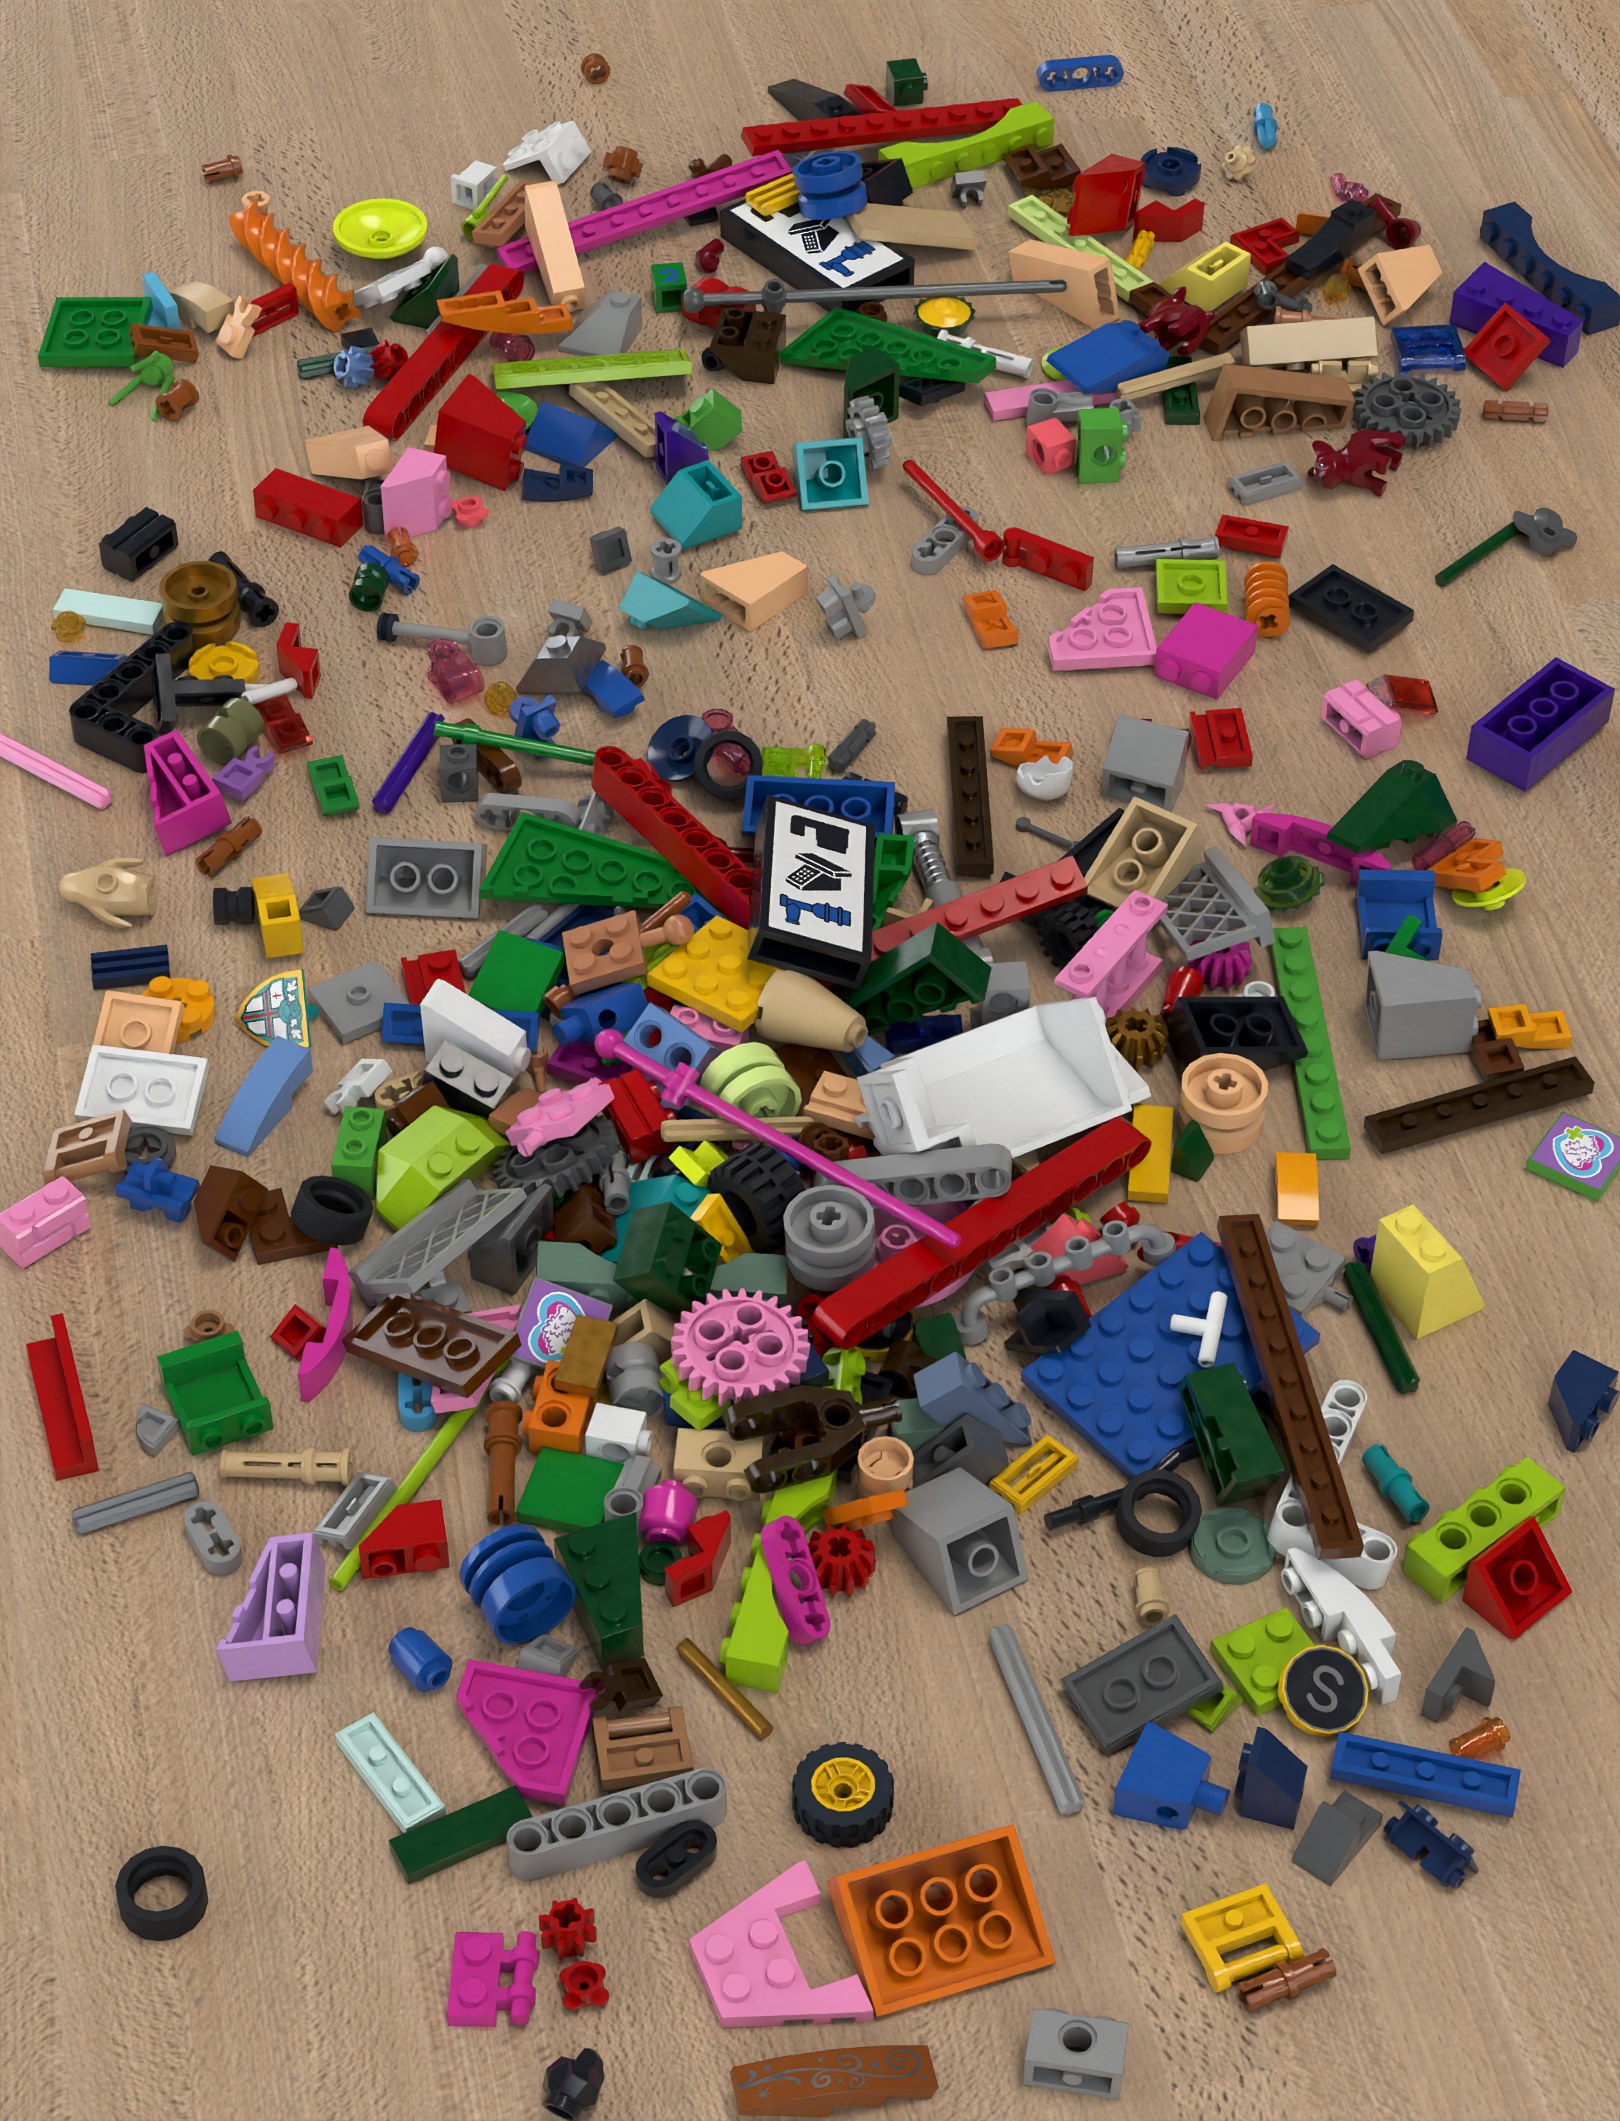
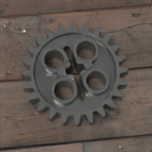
(1407, 407)
(561, 1161)

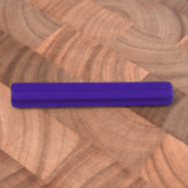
(406, 764)

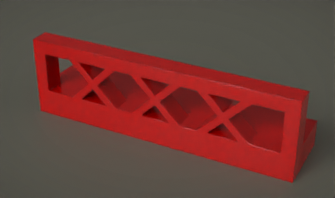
(62, 1403)

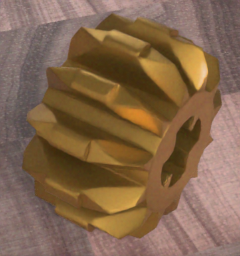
(1138, 1036)

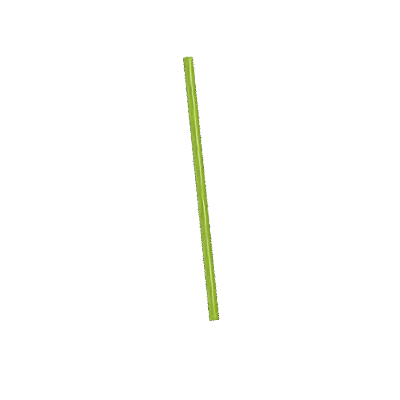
(411, 1483)

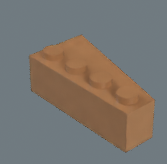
(1275, 401)

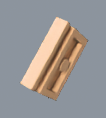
(836, 1102)

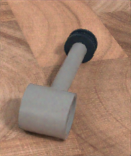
(484, 637)

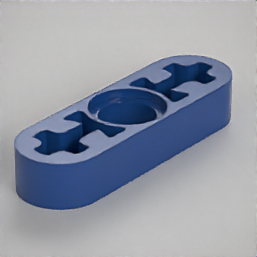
(1069, 65)

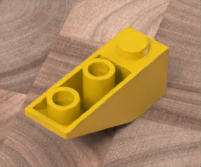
(278, 915)

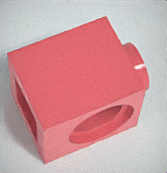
(1050, 446)

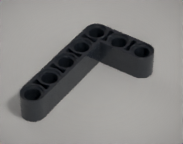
(104, 713)

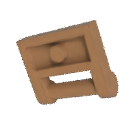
(85, 1140)
(642, 1758)

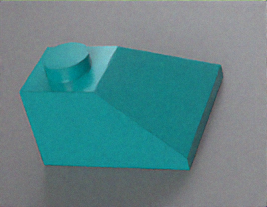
(830, 473)
(662, 605)

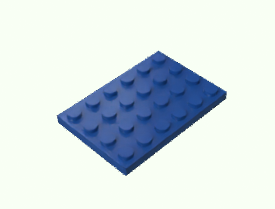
(1126, 1369)

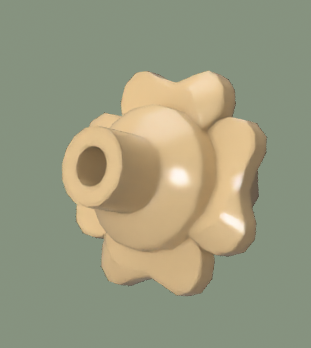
(1238, 163)

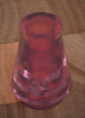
(513, 346)

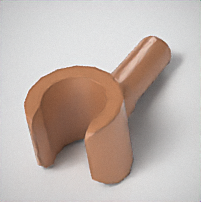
(538, 1067)

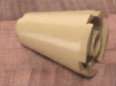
(808, 1014)

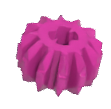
(1224, 966)

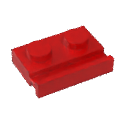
(1221, 738)
(424, 971)

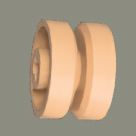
(1226, 1100)

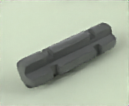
(851, 745)

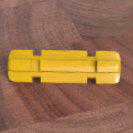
(1140, 249)

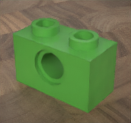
(1099, 445)
(357, 1145)

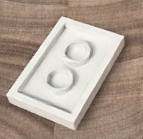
(148, 1085)

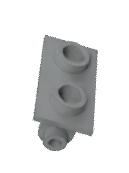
(594, 814)

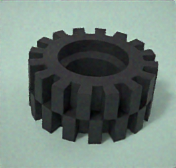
(1066, 932)

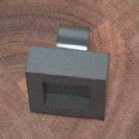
(968, 184)
(610, 549)

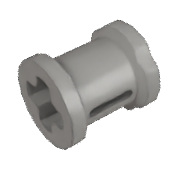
(666, 560)

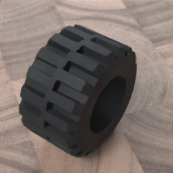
(757, 1191)

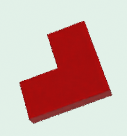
(1266, 243)

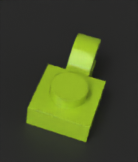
(690, 1404)

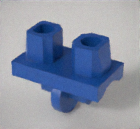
(534, 719)
(158, 1188)

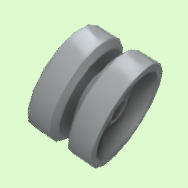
(829, 1237)

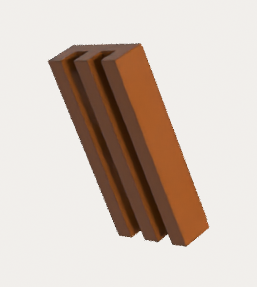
(174, 343)

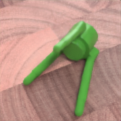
(155, 371)

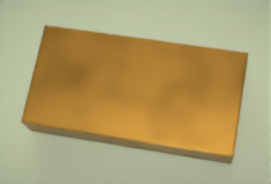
(586, 1356)

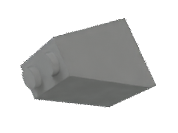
(1419, 1007)
(961, 1539)

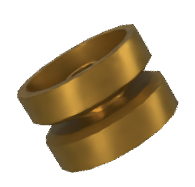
(203, 597)

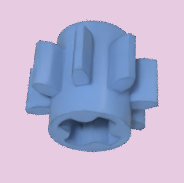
(353, 367)

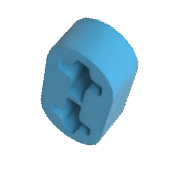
(412, 1394)

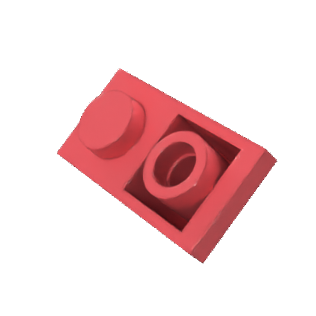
(1066, 1227)

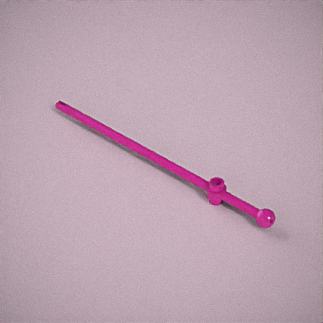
(681, 1085)

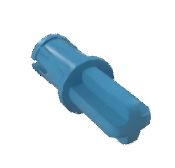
(1265, 125)

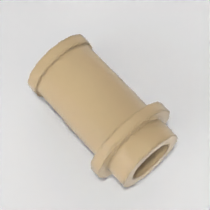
(1151, 1604)

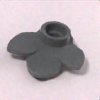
(1544, 531)

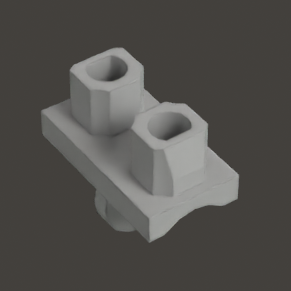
(849, 603)

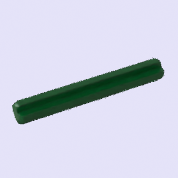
(1381, 1327)

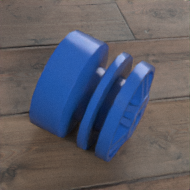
(517, 1584)

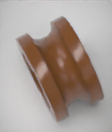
(594, 61)

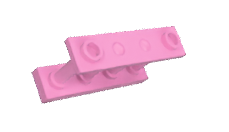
(1115, 959)

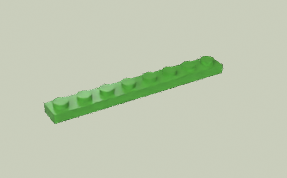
(1315, 1074)

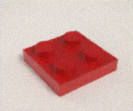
(1506, 346)

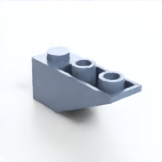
(960, 1388)

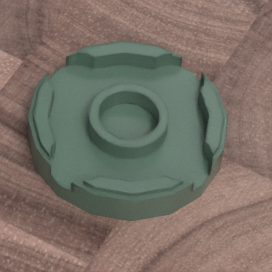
(1228, 1556)

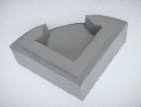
(155, 1429)

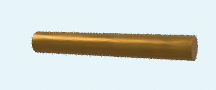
(724, 1688)

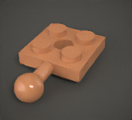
(627, 949)

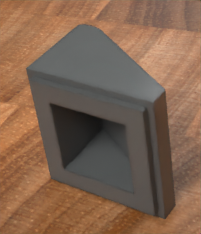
(327, 908)

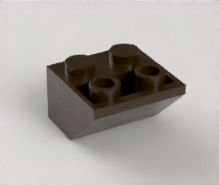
(750, 343)

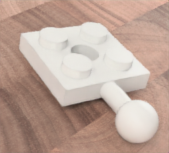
(399, 280)

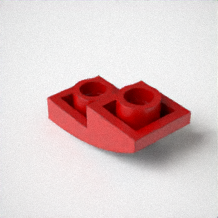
(766, 477)

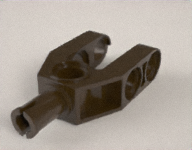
(805, 1406)

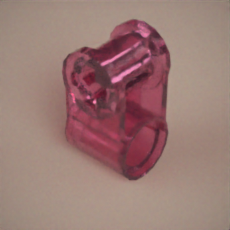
(453, 671)

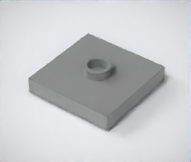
(355, 1000)

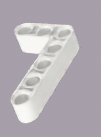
(1289, 1527)

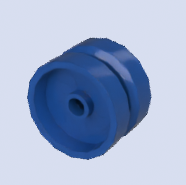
(830, 185)

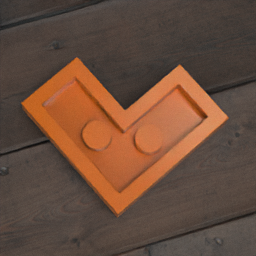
(1471, 866)

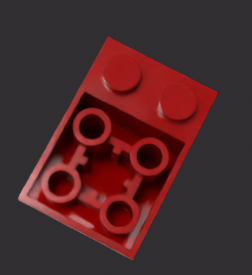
(1106, 196)

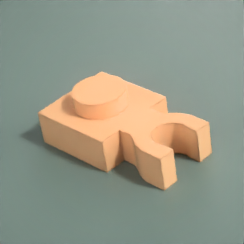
(237, 328)

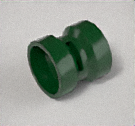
(369, 587)

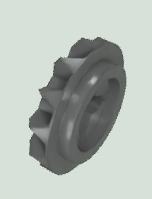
(158, 1142)

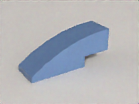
(264, 1096)

